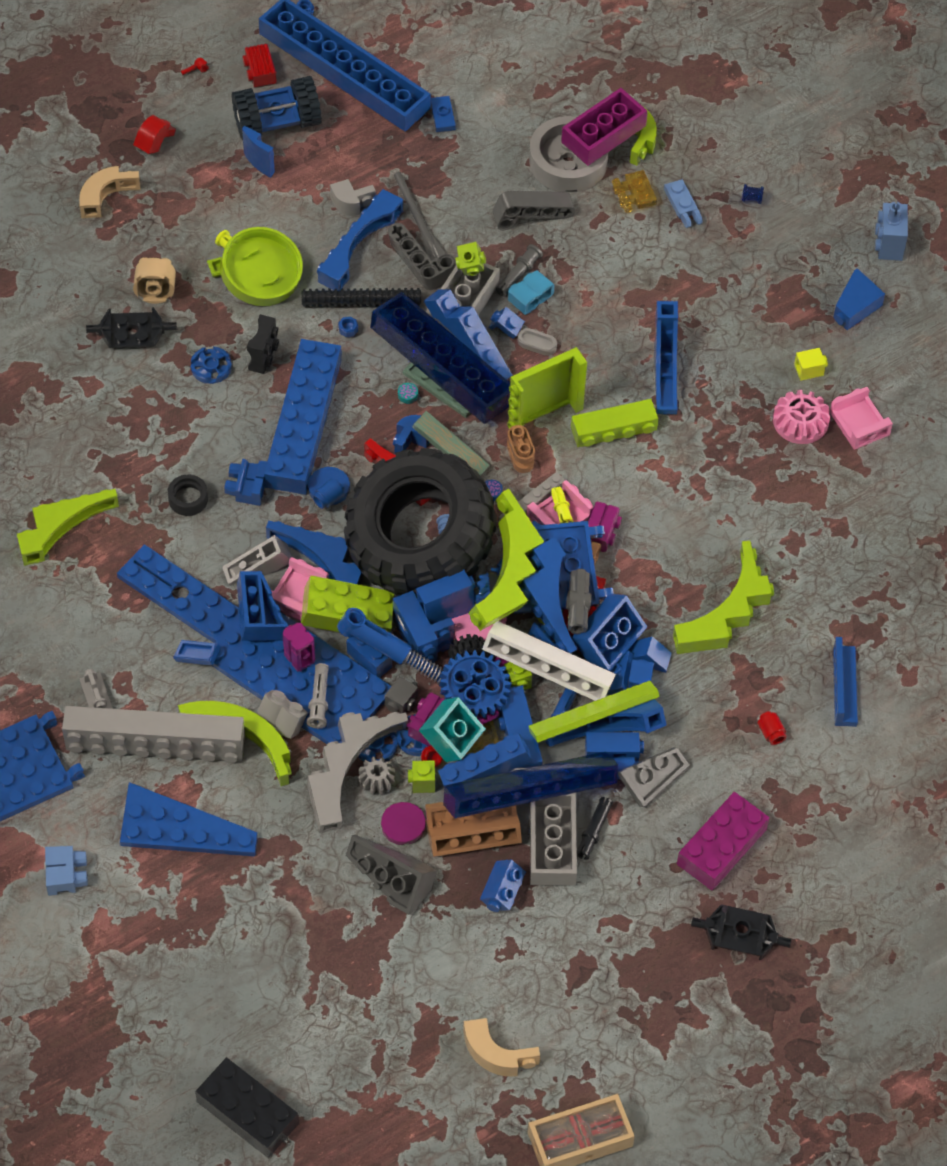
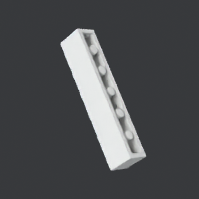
(548, 661)

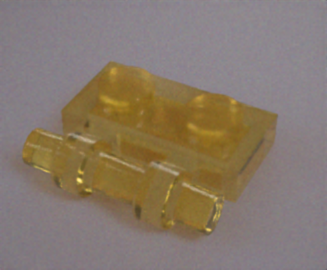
(640, 190)

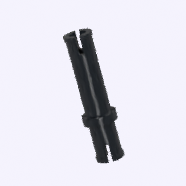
(591, 835)

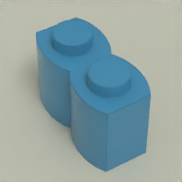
(530, 292)

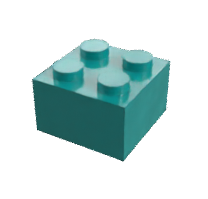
(452, 729)

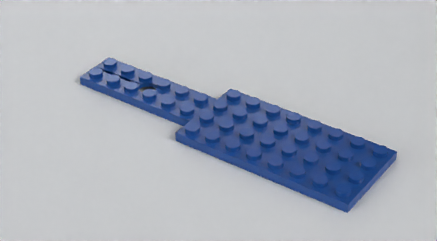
(257, 663)

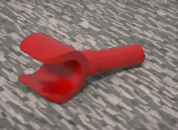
(199, 64)

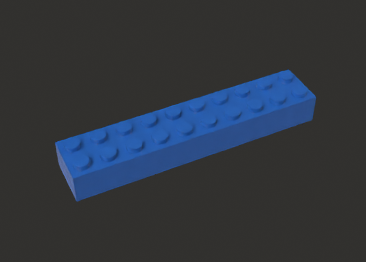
(345, 64)

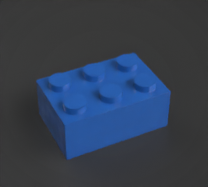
(610, 631)

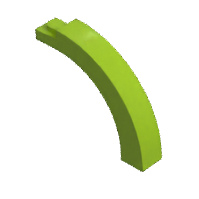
(256, 730)

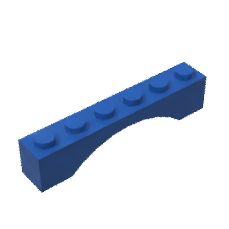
(381, 212)

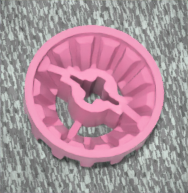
(801, 422)

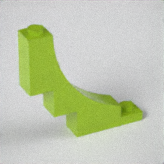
(518, 541)

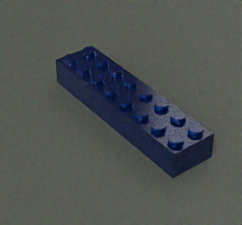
(442, 357)

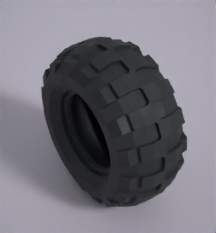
(392, 488)

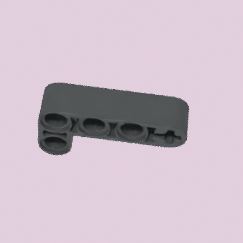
(531, 204)
(426, 266)

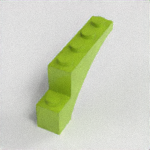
(58, 518)

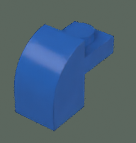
(407, 434)

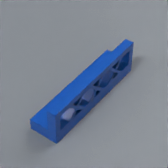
(844, 684)

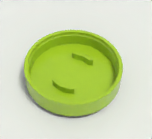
(261, 266)

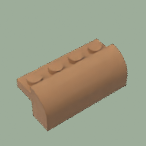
(470, 832)

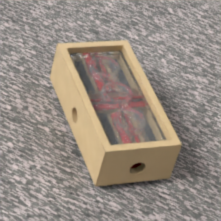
(581, 1133)

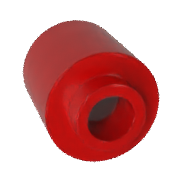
(772, 728)

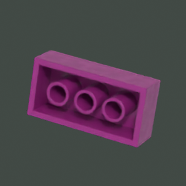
(604, 126)
(723, 841)

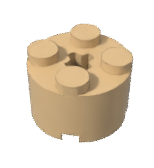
(154, 280)

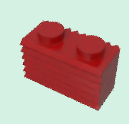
(260, 65)

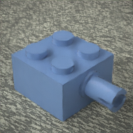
(891, 231)

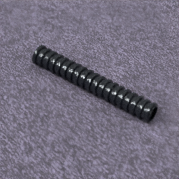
(347, 297)

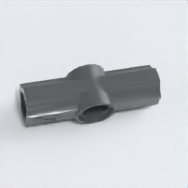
(578, 601)

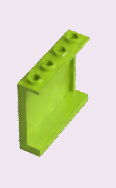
(548, 388)

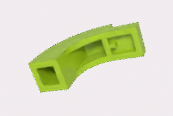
(645, 141)

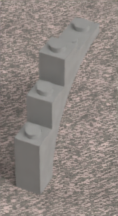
(338, 758)

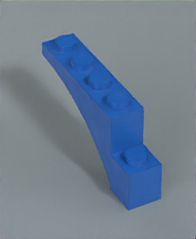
(466, 327)
(666, 357)
(324, 550)
(543, 592)
(643, 717)

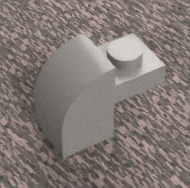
(349, 200)

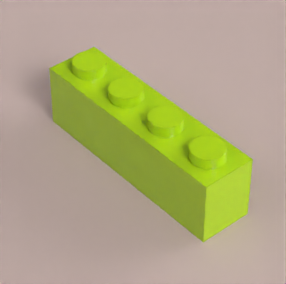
(614, 423)

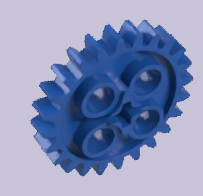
(464, 668)

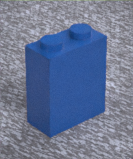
(447, 597)

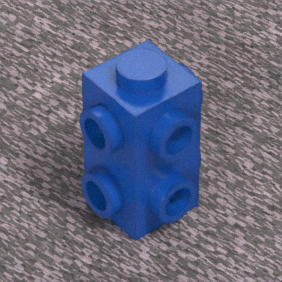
(502, 885)

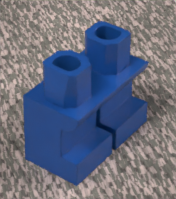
(250, 482)

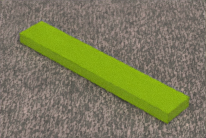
(593, 711)

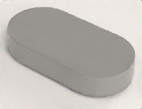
(537, 341)

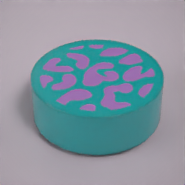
(407, 393)

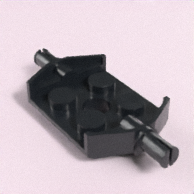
(115, 326)
(723, 934)

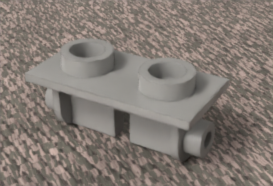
(95, 690)

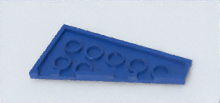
(171, 825)

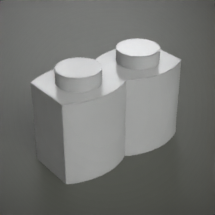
(282, 714)

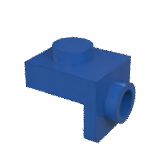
(507, 322)

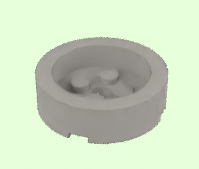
(548, 163)

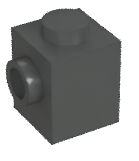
(401, 696)

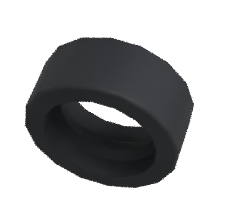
(186, 481)

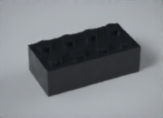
(247, 1107)

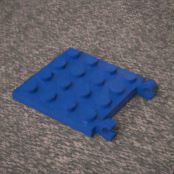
(576, 543)
(31, 766)

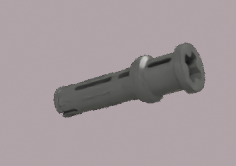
(523, 265)

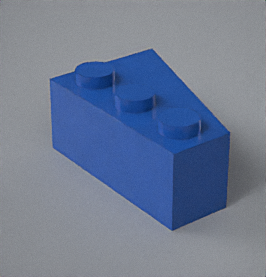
(258, 611)

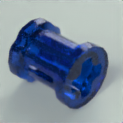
(752, 194)

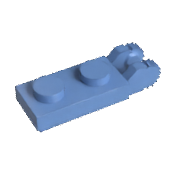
(682, 202)

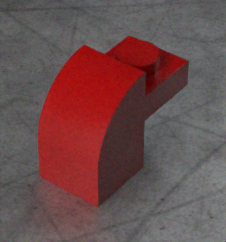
(151, 134)

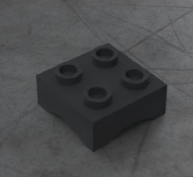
(263, 344)

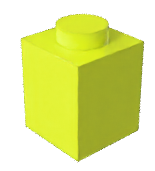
(810, 364)

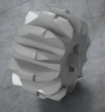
(377, 783)

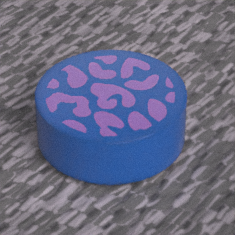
(495, 488)

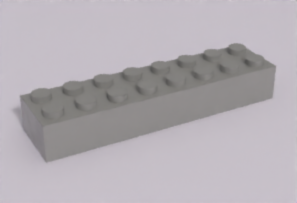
(154, 734)

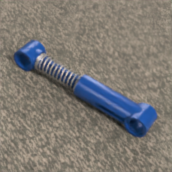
(356, 625)

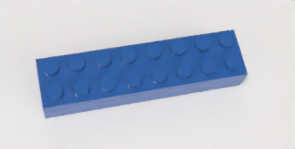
(303, 416)

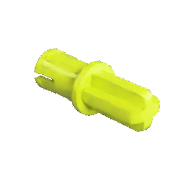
(561, 505)

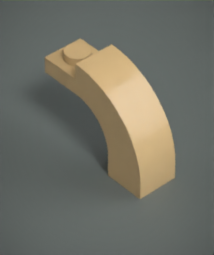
(103, 184)
(493, 1057)

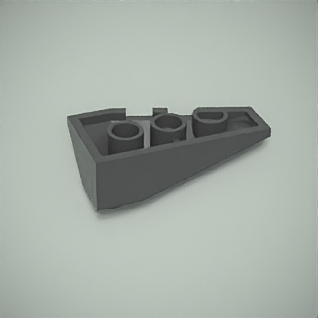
(395, 874)

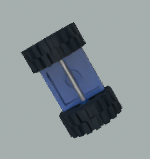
(278, 107)

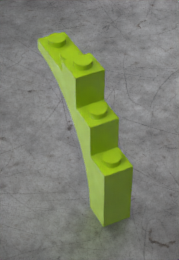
(714, 629)

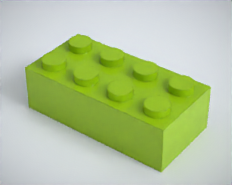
(329, 599)

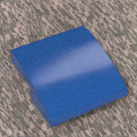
(257, 152)

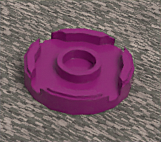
(403, 823)

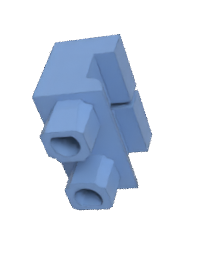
(61, 869)

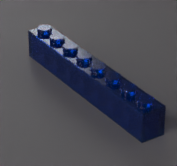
(530, 784)

